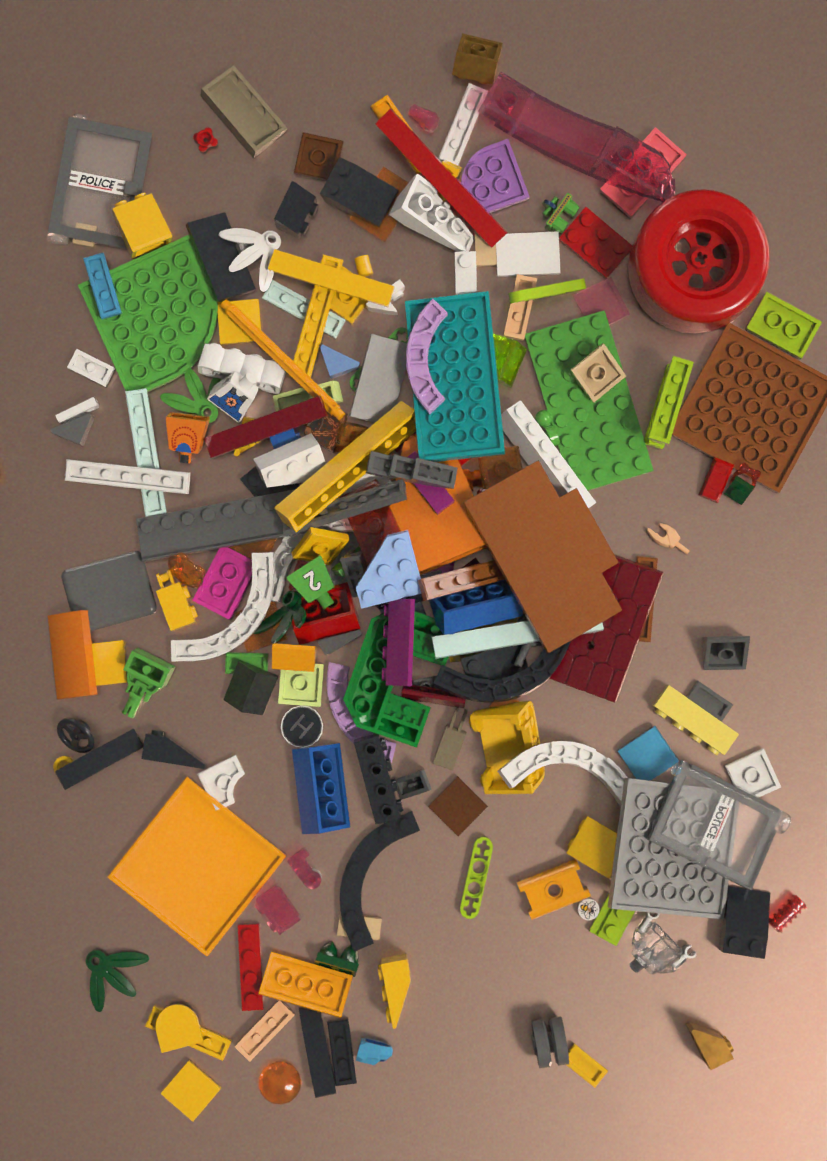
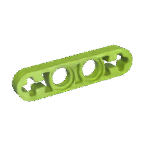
(547, 290)
(472, 876)

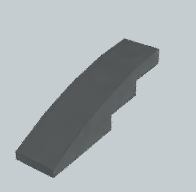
(411, 470)

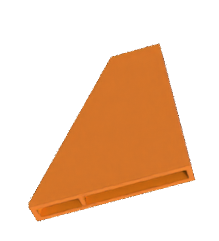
(439, 537)

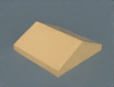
(597, 373)

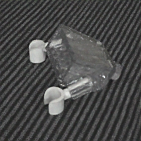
(655, 949)

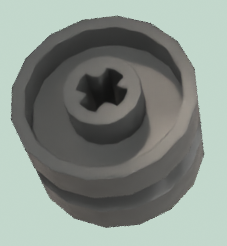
(550, 1042)

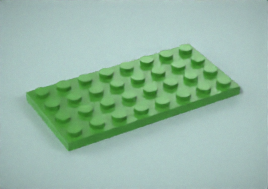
(598, 437)

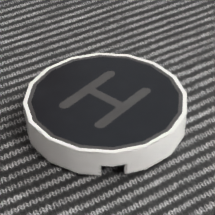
(302, 726)

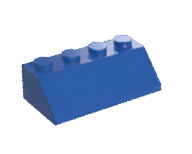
(475, 607)
(321, 788)

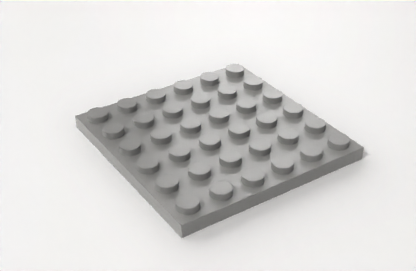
(650, 876)

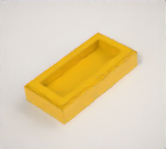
(585, 1065)

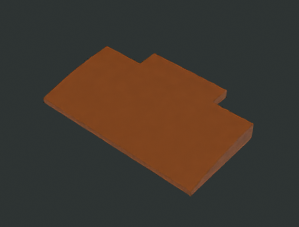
(547, 554)

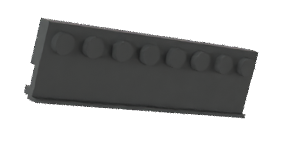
(211, 527)

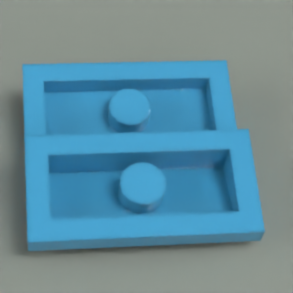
(648, 755)

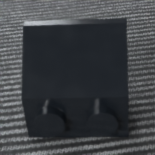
(295, 211)

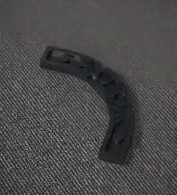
(501, 690)
(356, 871)

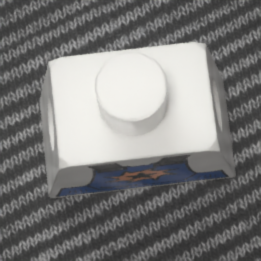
(234, 394)

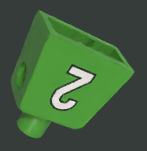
(313, 582)

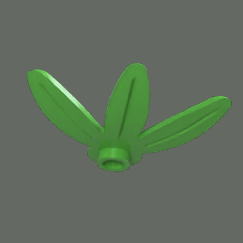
(198, 393)

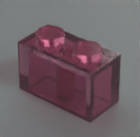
(277, 909)

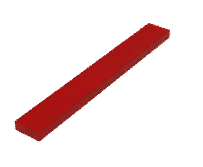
(441, 177)

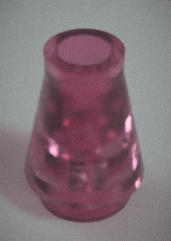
(425, 118)

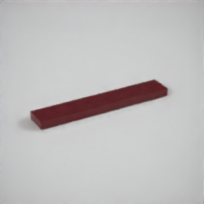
(266, 426)

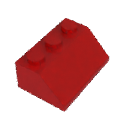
(331, 621)

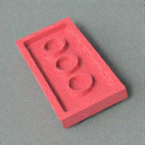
(631, 202)

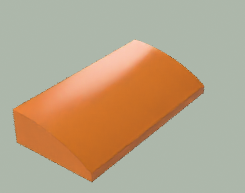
(72, 654)

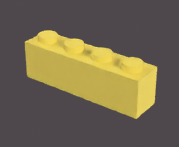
(695, 720)

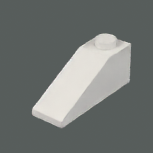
(465, 272)

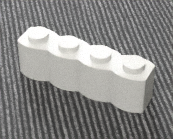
(222, 362)

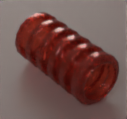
(787, 913)

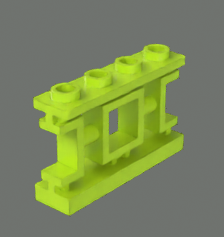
(668, 402)

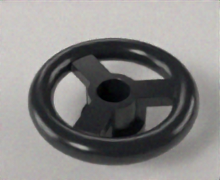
(78, 731)

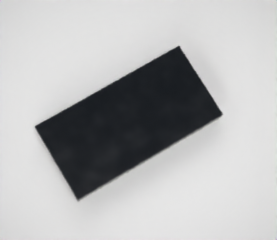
(216, 257)

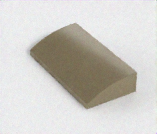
(243, 111)

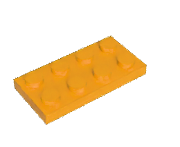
(305, 985)

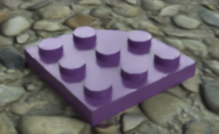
(495, 177)

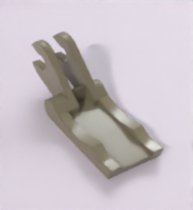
(451, 743)

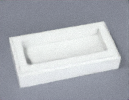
(78, 410)

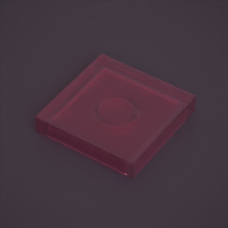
(600, 298)

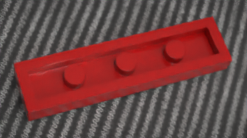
(250, 966)

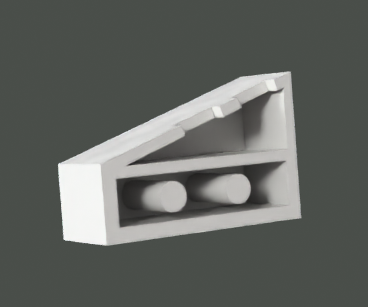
(290, 462)

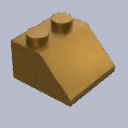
(477, 59)
(711, 1045)

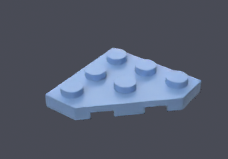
(391, 572)

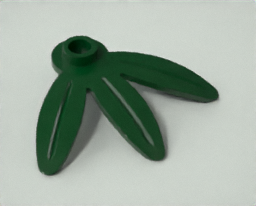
(291, 610)
(113, 977)

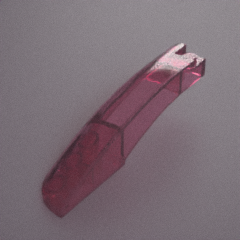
(578, 141)

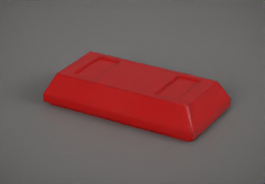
(716, 480)

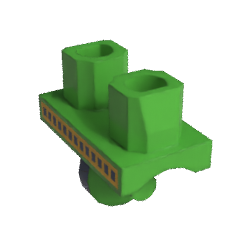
(555, 221)

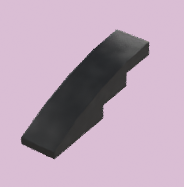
(99, 759)
(317, 1052)

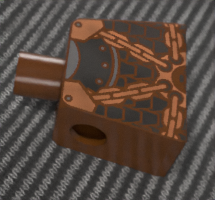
(325, 430)

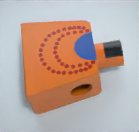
(186, 434)

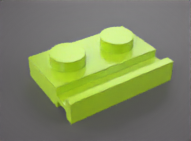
(610, 923)

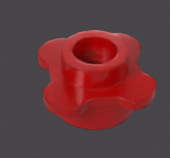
(199, 138)

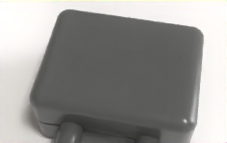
(110, 590)

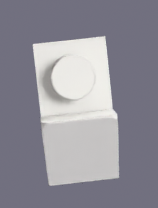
(398, 292)

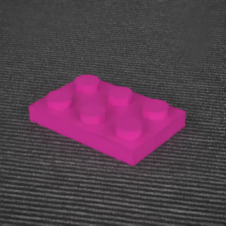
(225, 582)

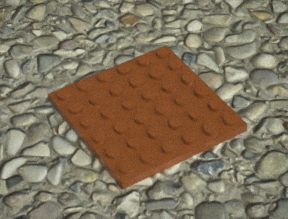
(753, 407)

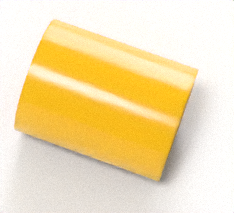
(363, 266)

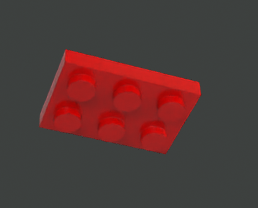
(595, 243)

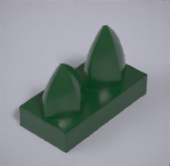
(346, 963)

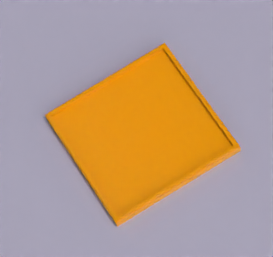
(197, 866)

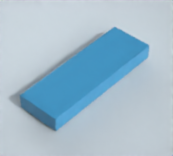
(102, 286)

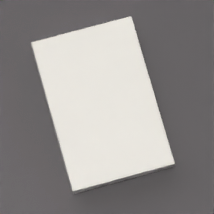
(528, 254)

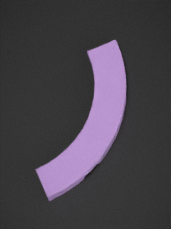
(417, 356)
(336, 687)

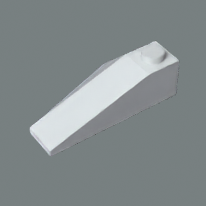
(427, 214)

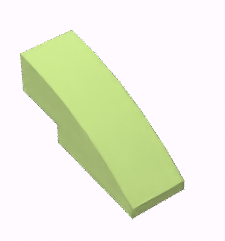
(299, 395)

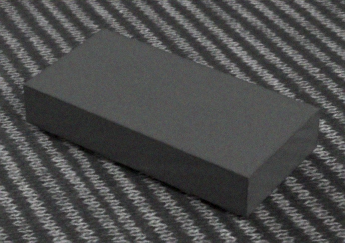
(709, 701)

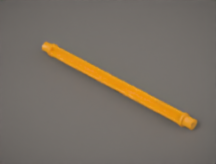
(281, 358)

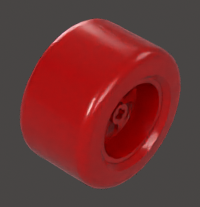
(727, 225)

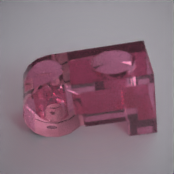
(308, 875)

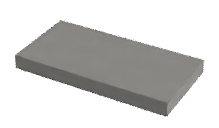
(379, 378)

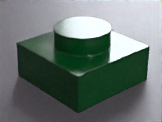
(739, 490)

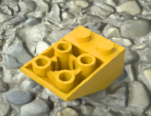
(396, 977)

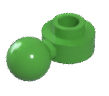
(544, 419)

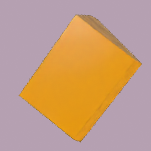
(294, 657)

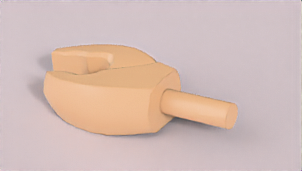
(670, 540)

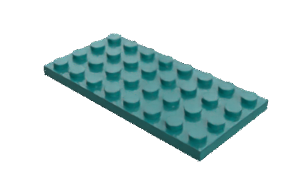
(466, 376)

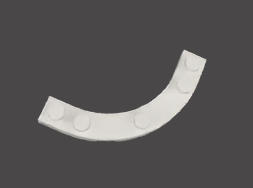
(284, 559)
(245, 624)
(565, 753)

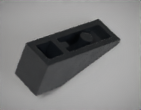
(166, 750)

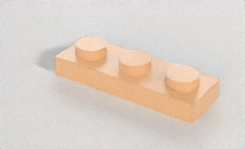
(519, 312)
(264, 1030)

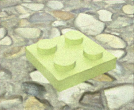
(301, 687)

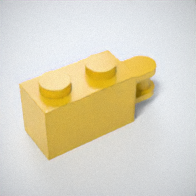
(175, 602)

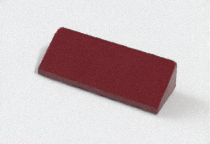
(432, 695)

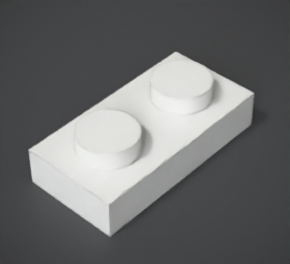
(91, 368)

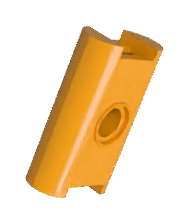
(537, 889)

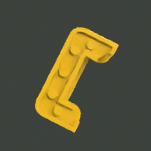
(505, 734)

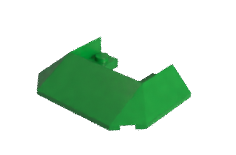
(370, 698)

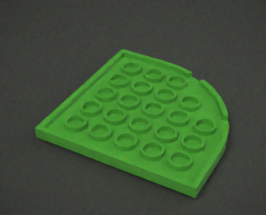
(163, 316)

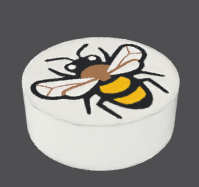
(588, 909)

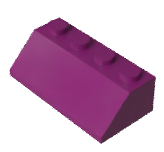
(400, 642)

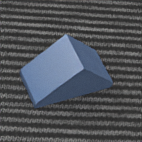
(337, 363)

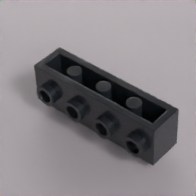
(377, 778)

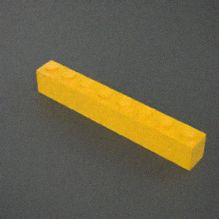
(346, 467)

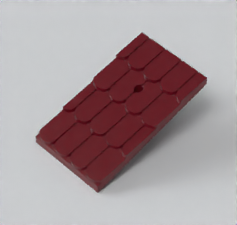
(603, 666)

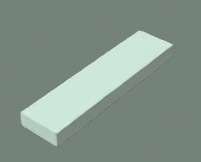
(298, 305)

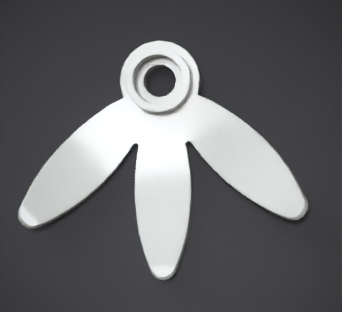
(252, 253)

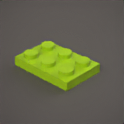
(783, 325)

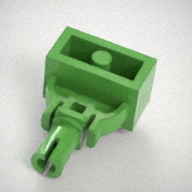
(146, 676)

